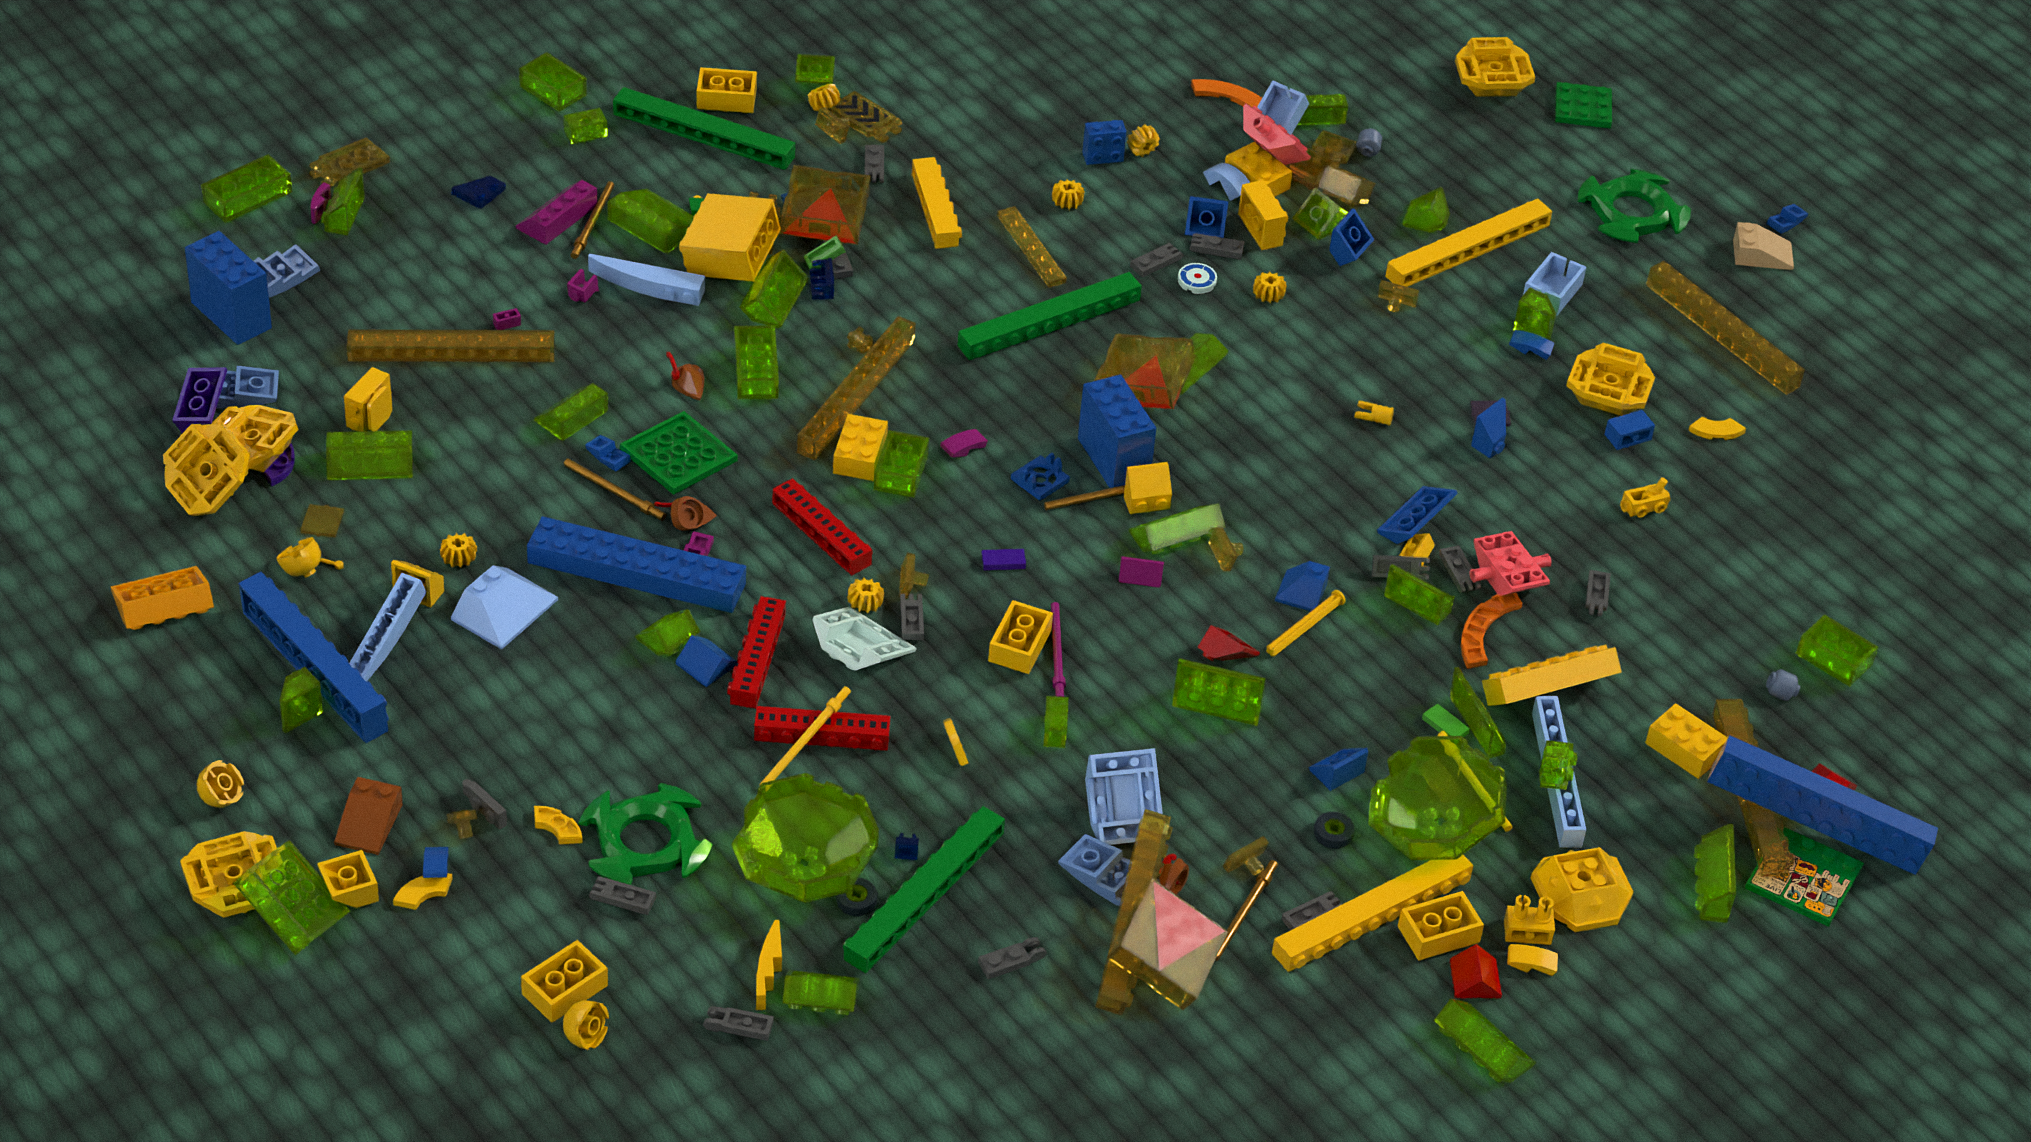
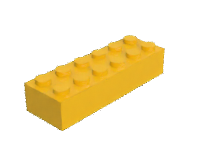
(1551, 675)

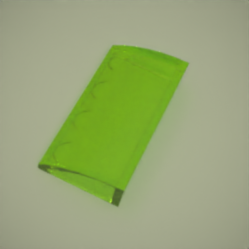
(1476, 715)

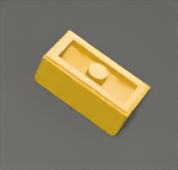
(1418, 546)

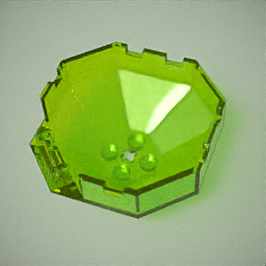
(1437, 781)
(810, 822)

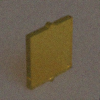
(322, 520)

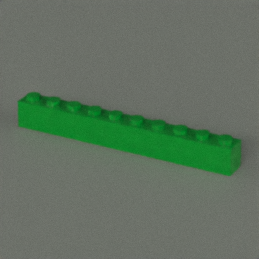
(704, 128)
(1049, 316)
(923, 889)

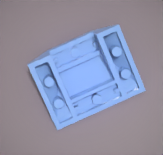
(501, 605)
(1119, 792)

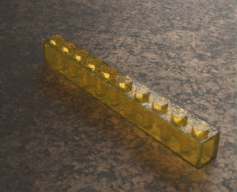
(1725, 327)
(451, 345)
(856, 388)
(1761, 823)
(1144, 865)

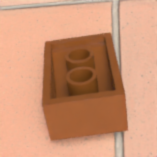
(369, 815)

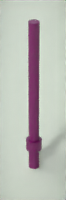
(1058, 680)

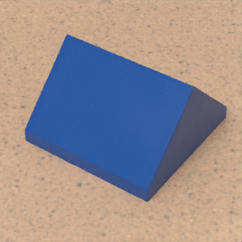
(1206, 217)
(704, 660)
(1340, 767)

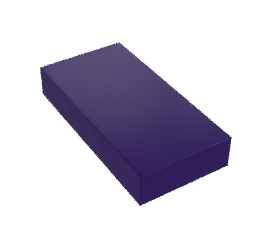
(1003, 559)

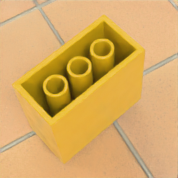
(730, 237)

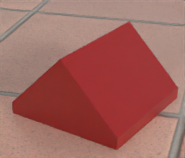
(1475, 974)

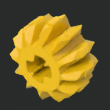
(824, 96)
(1143, 140)
(1068, 194)
(1269, 287)
(458, 550)
(865, 595)

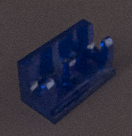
(822, 280)

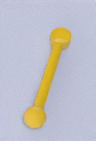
(338, 564)

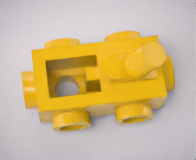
(1646, 499)

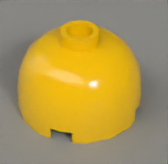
(301, 558)
(220, 784)
(585, 1024)

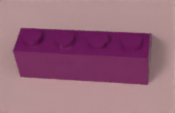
(560, 212)

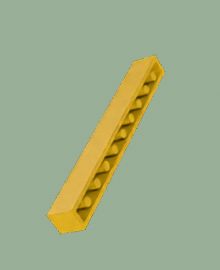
(1469, 243)
(1369, 911)

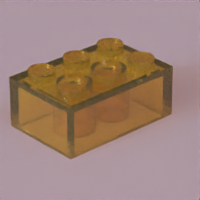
(1346, 185)

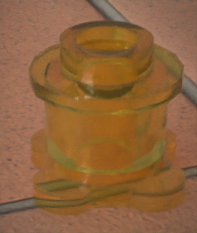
(859, 340)

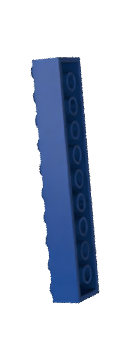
(636, 564)
(306, 647)
(1822, 805)

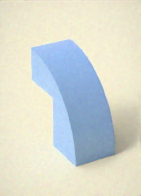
(1230, 178)

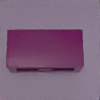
(507, 319)

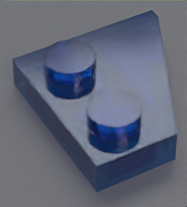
(479, 191)

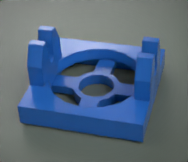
(1044, 489)

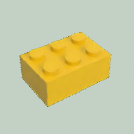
(726, 90)
(1261, 165)
(1262, 215)
(859, 447)
(1020, 637)
(1685, 740)
(1440, 925)
(564, 980)

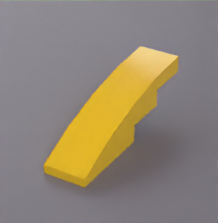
(769, 962)

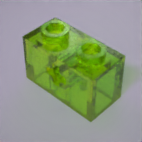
(585, 125)
(1055, 721)
(1557, 765)

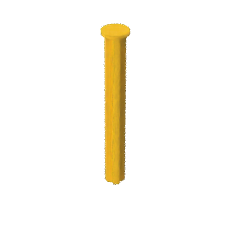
(1295, 631)

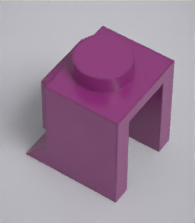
(580, 289)

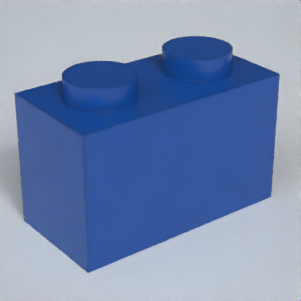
(1629, 429)

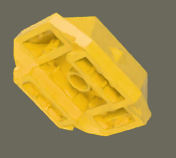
(1494, 67)
(1611, 379)
(261, 431)
(190, 462)
(218, 864)
(1585, 888)

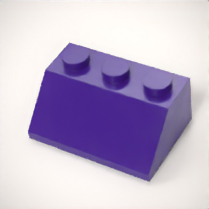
(199, 396)

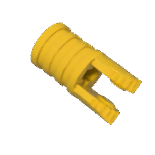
(1378, 414)

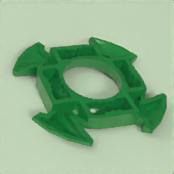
(1637, 184)
(662, 806)

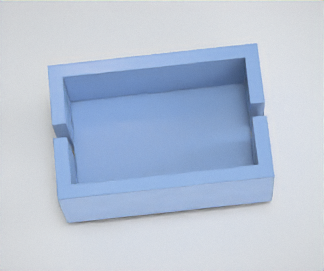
(1280, 106)
(1551, 281)

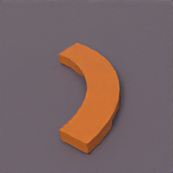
(1216, 88)
(1478, 623)

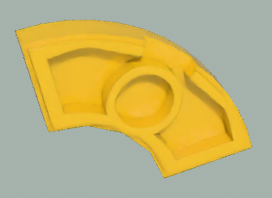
(1724, 429)
(955, 741)
(560, 825)
(421, 889)

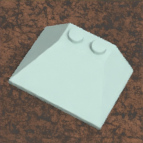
(857, 639)

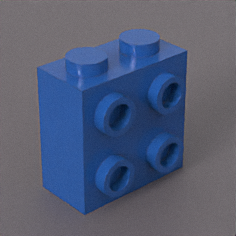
(1104, 142)

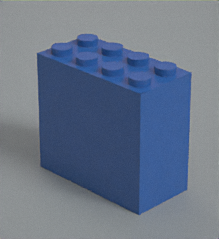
(228, 287)
(1115, 429)

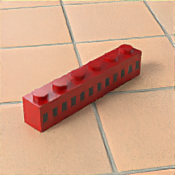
(822, 526)
(757, 652)
(839, 730)

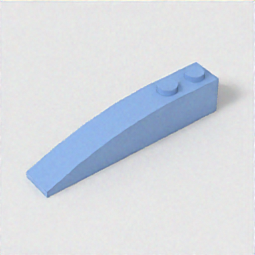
(649, 279)
(388, 625)

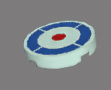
(1197, 277)

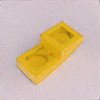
(1528, 957)

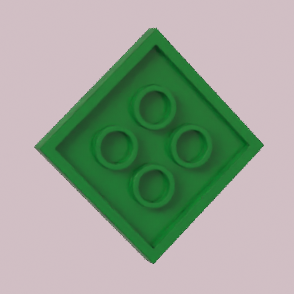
(1583, 105)

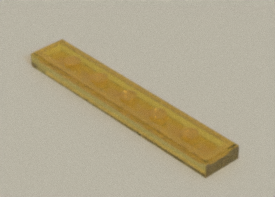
(1032, 246)

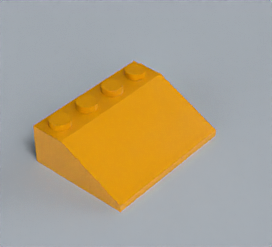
(162, 597)

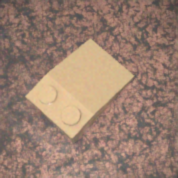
(1761, 248)

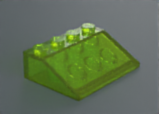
(650, 218)
(1219, 692)
(291, 897)

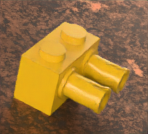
(1528, 923)

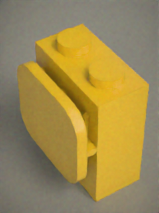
(369, 402)

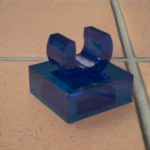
(906, 847)

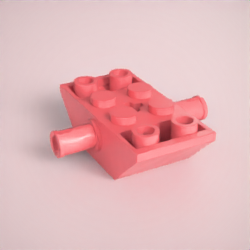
(1273, 137)
(1508, 564)

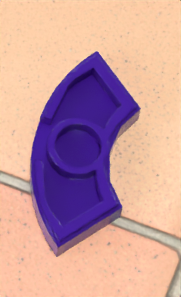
(280, 467)

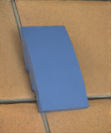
(287, 269)
(249, 387)
(1097, 867)

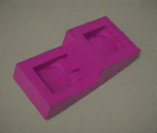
(319, 202)
(961, 443)
(700, 543)

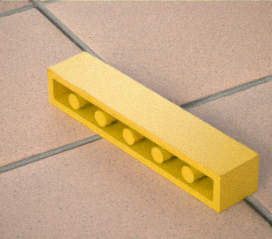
(936, 203)

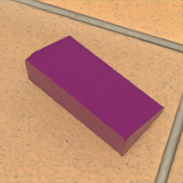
(1141, 571)

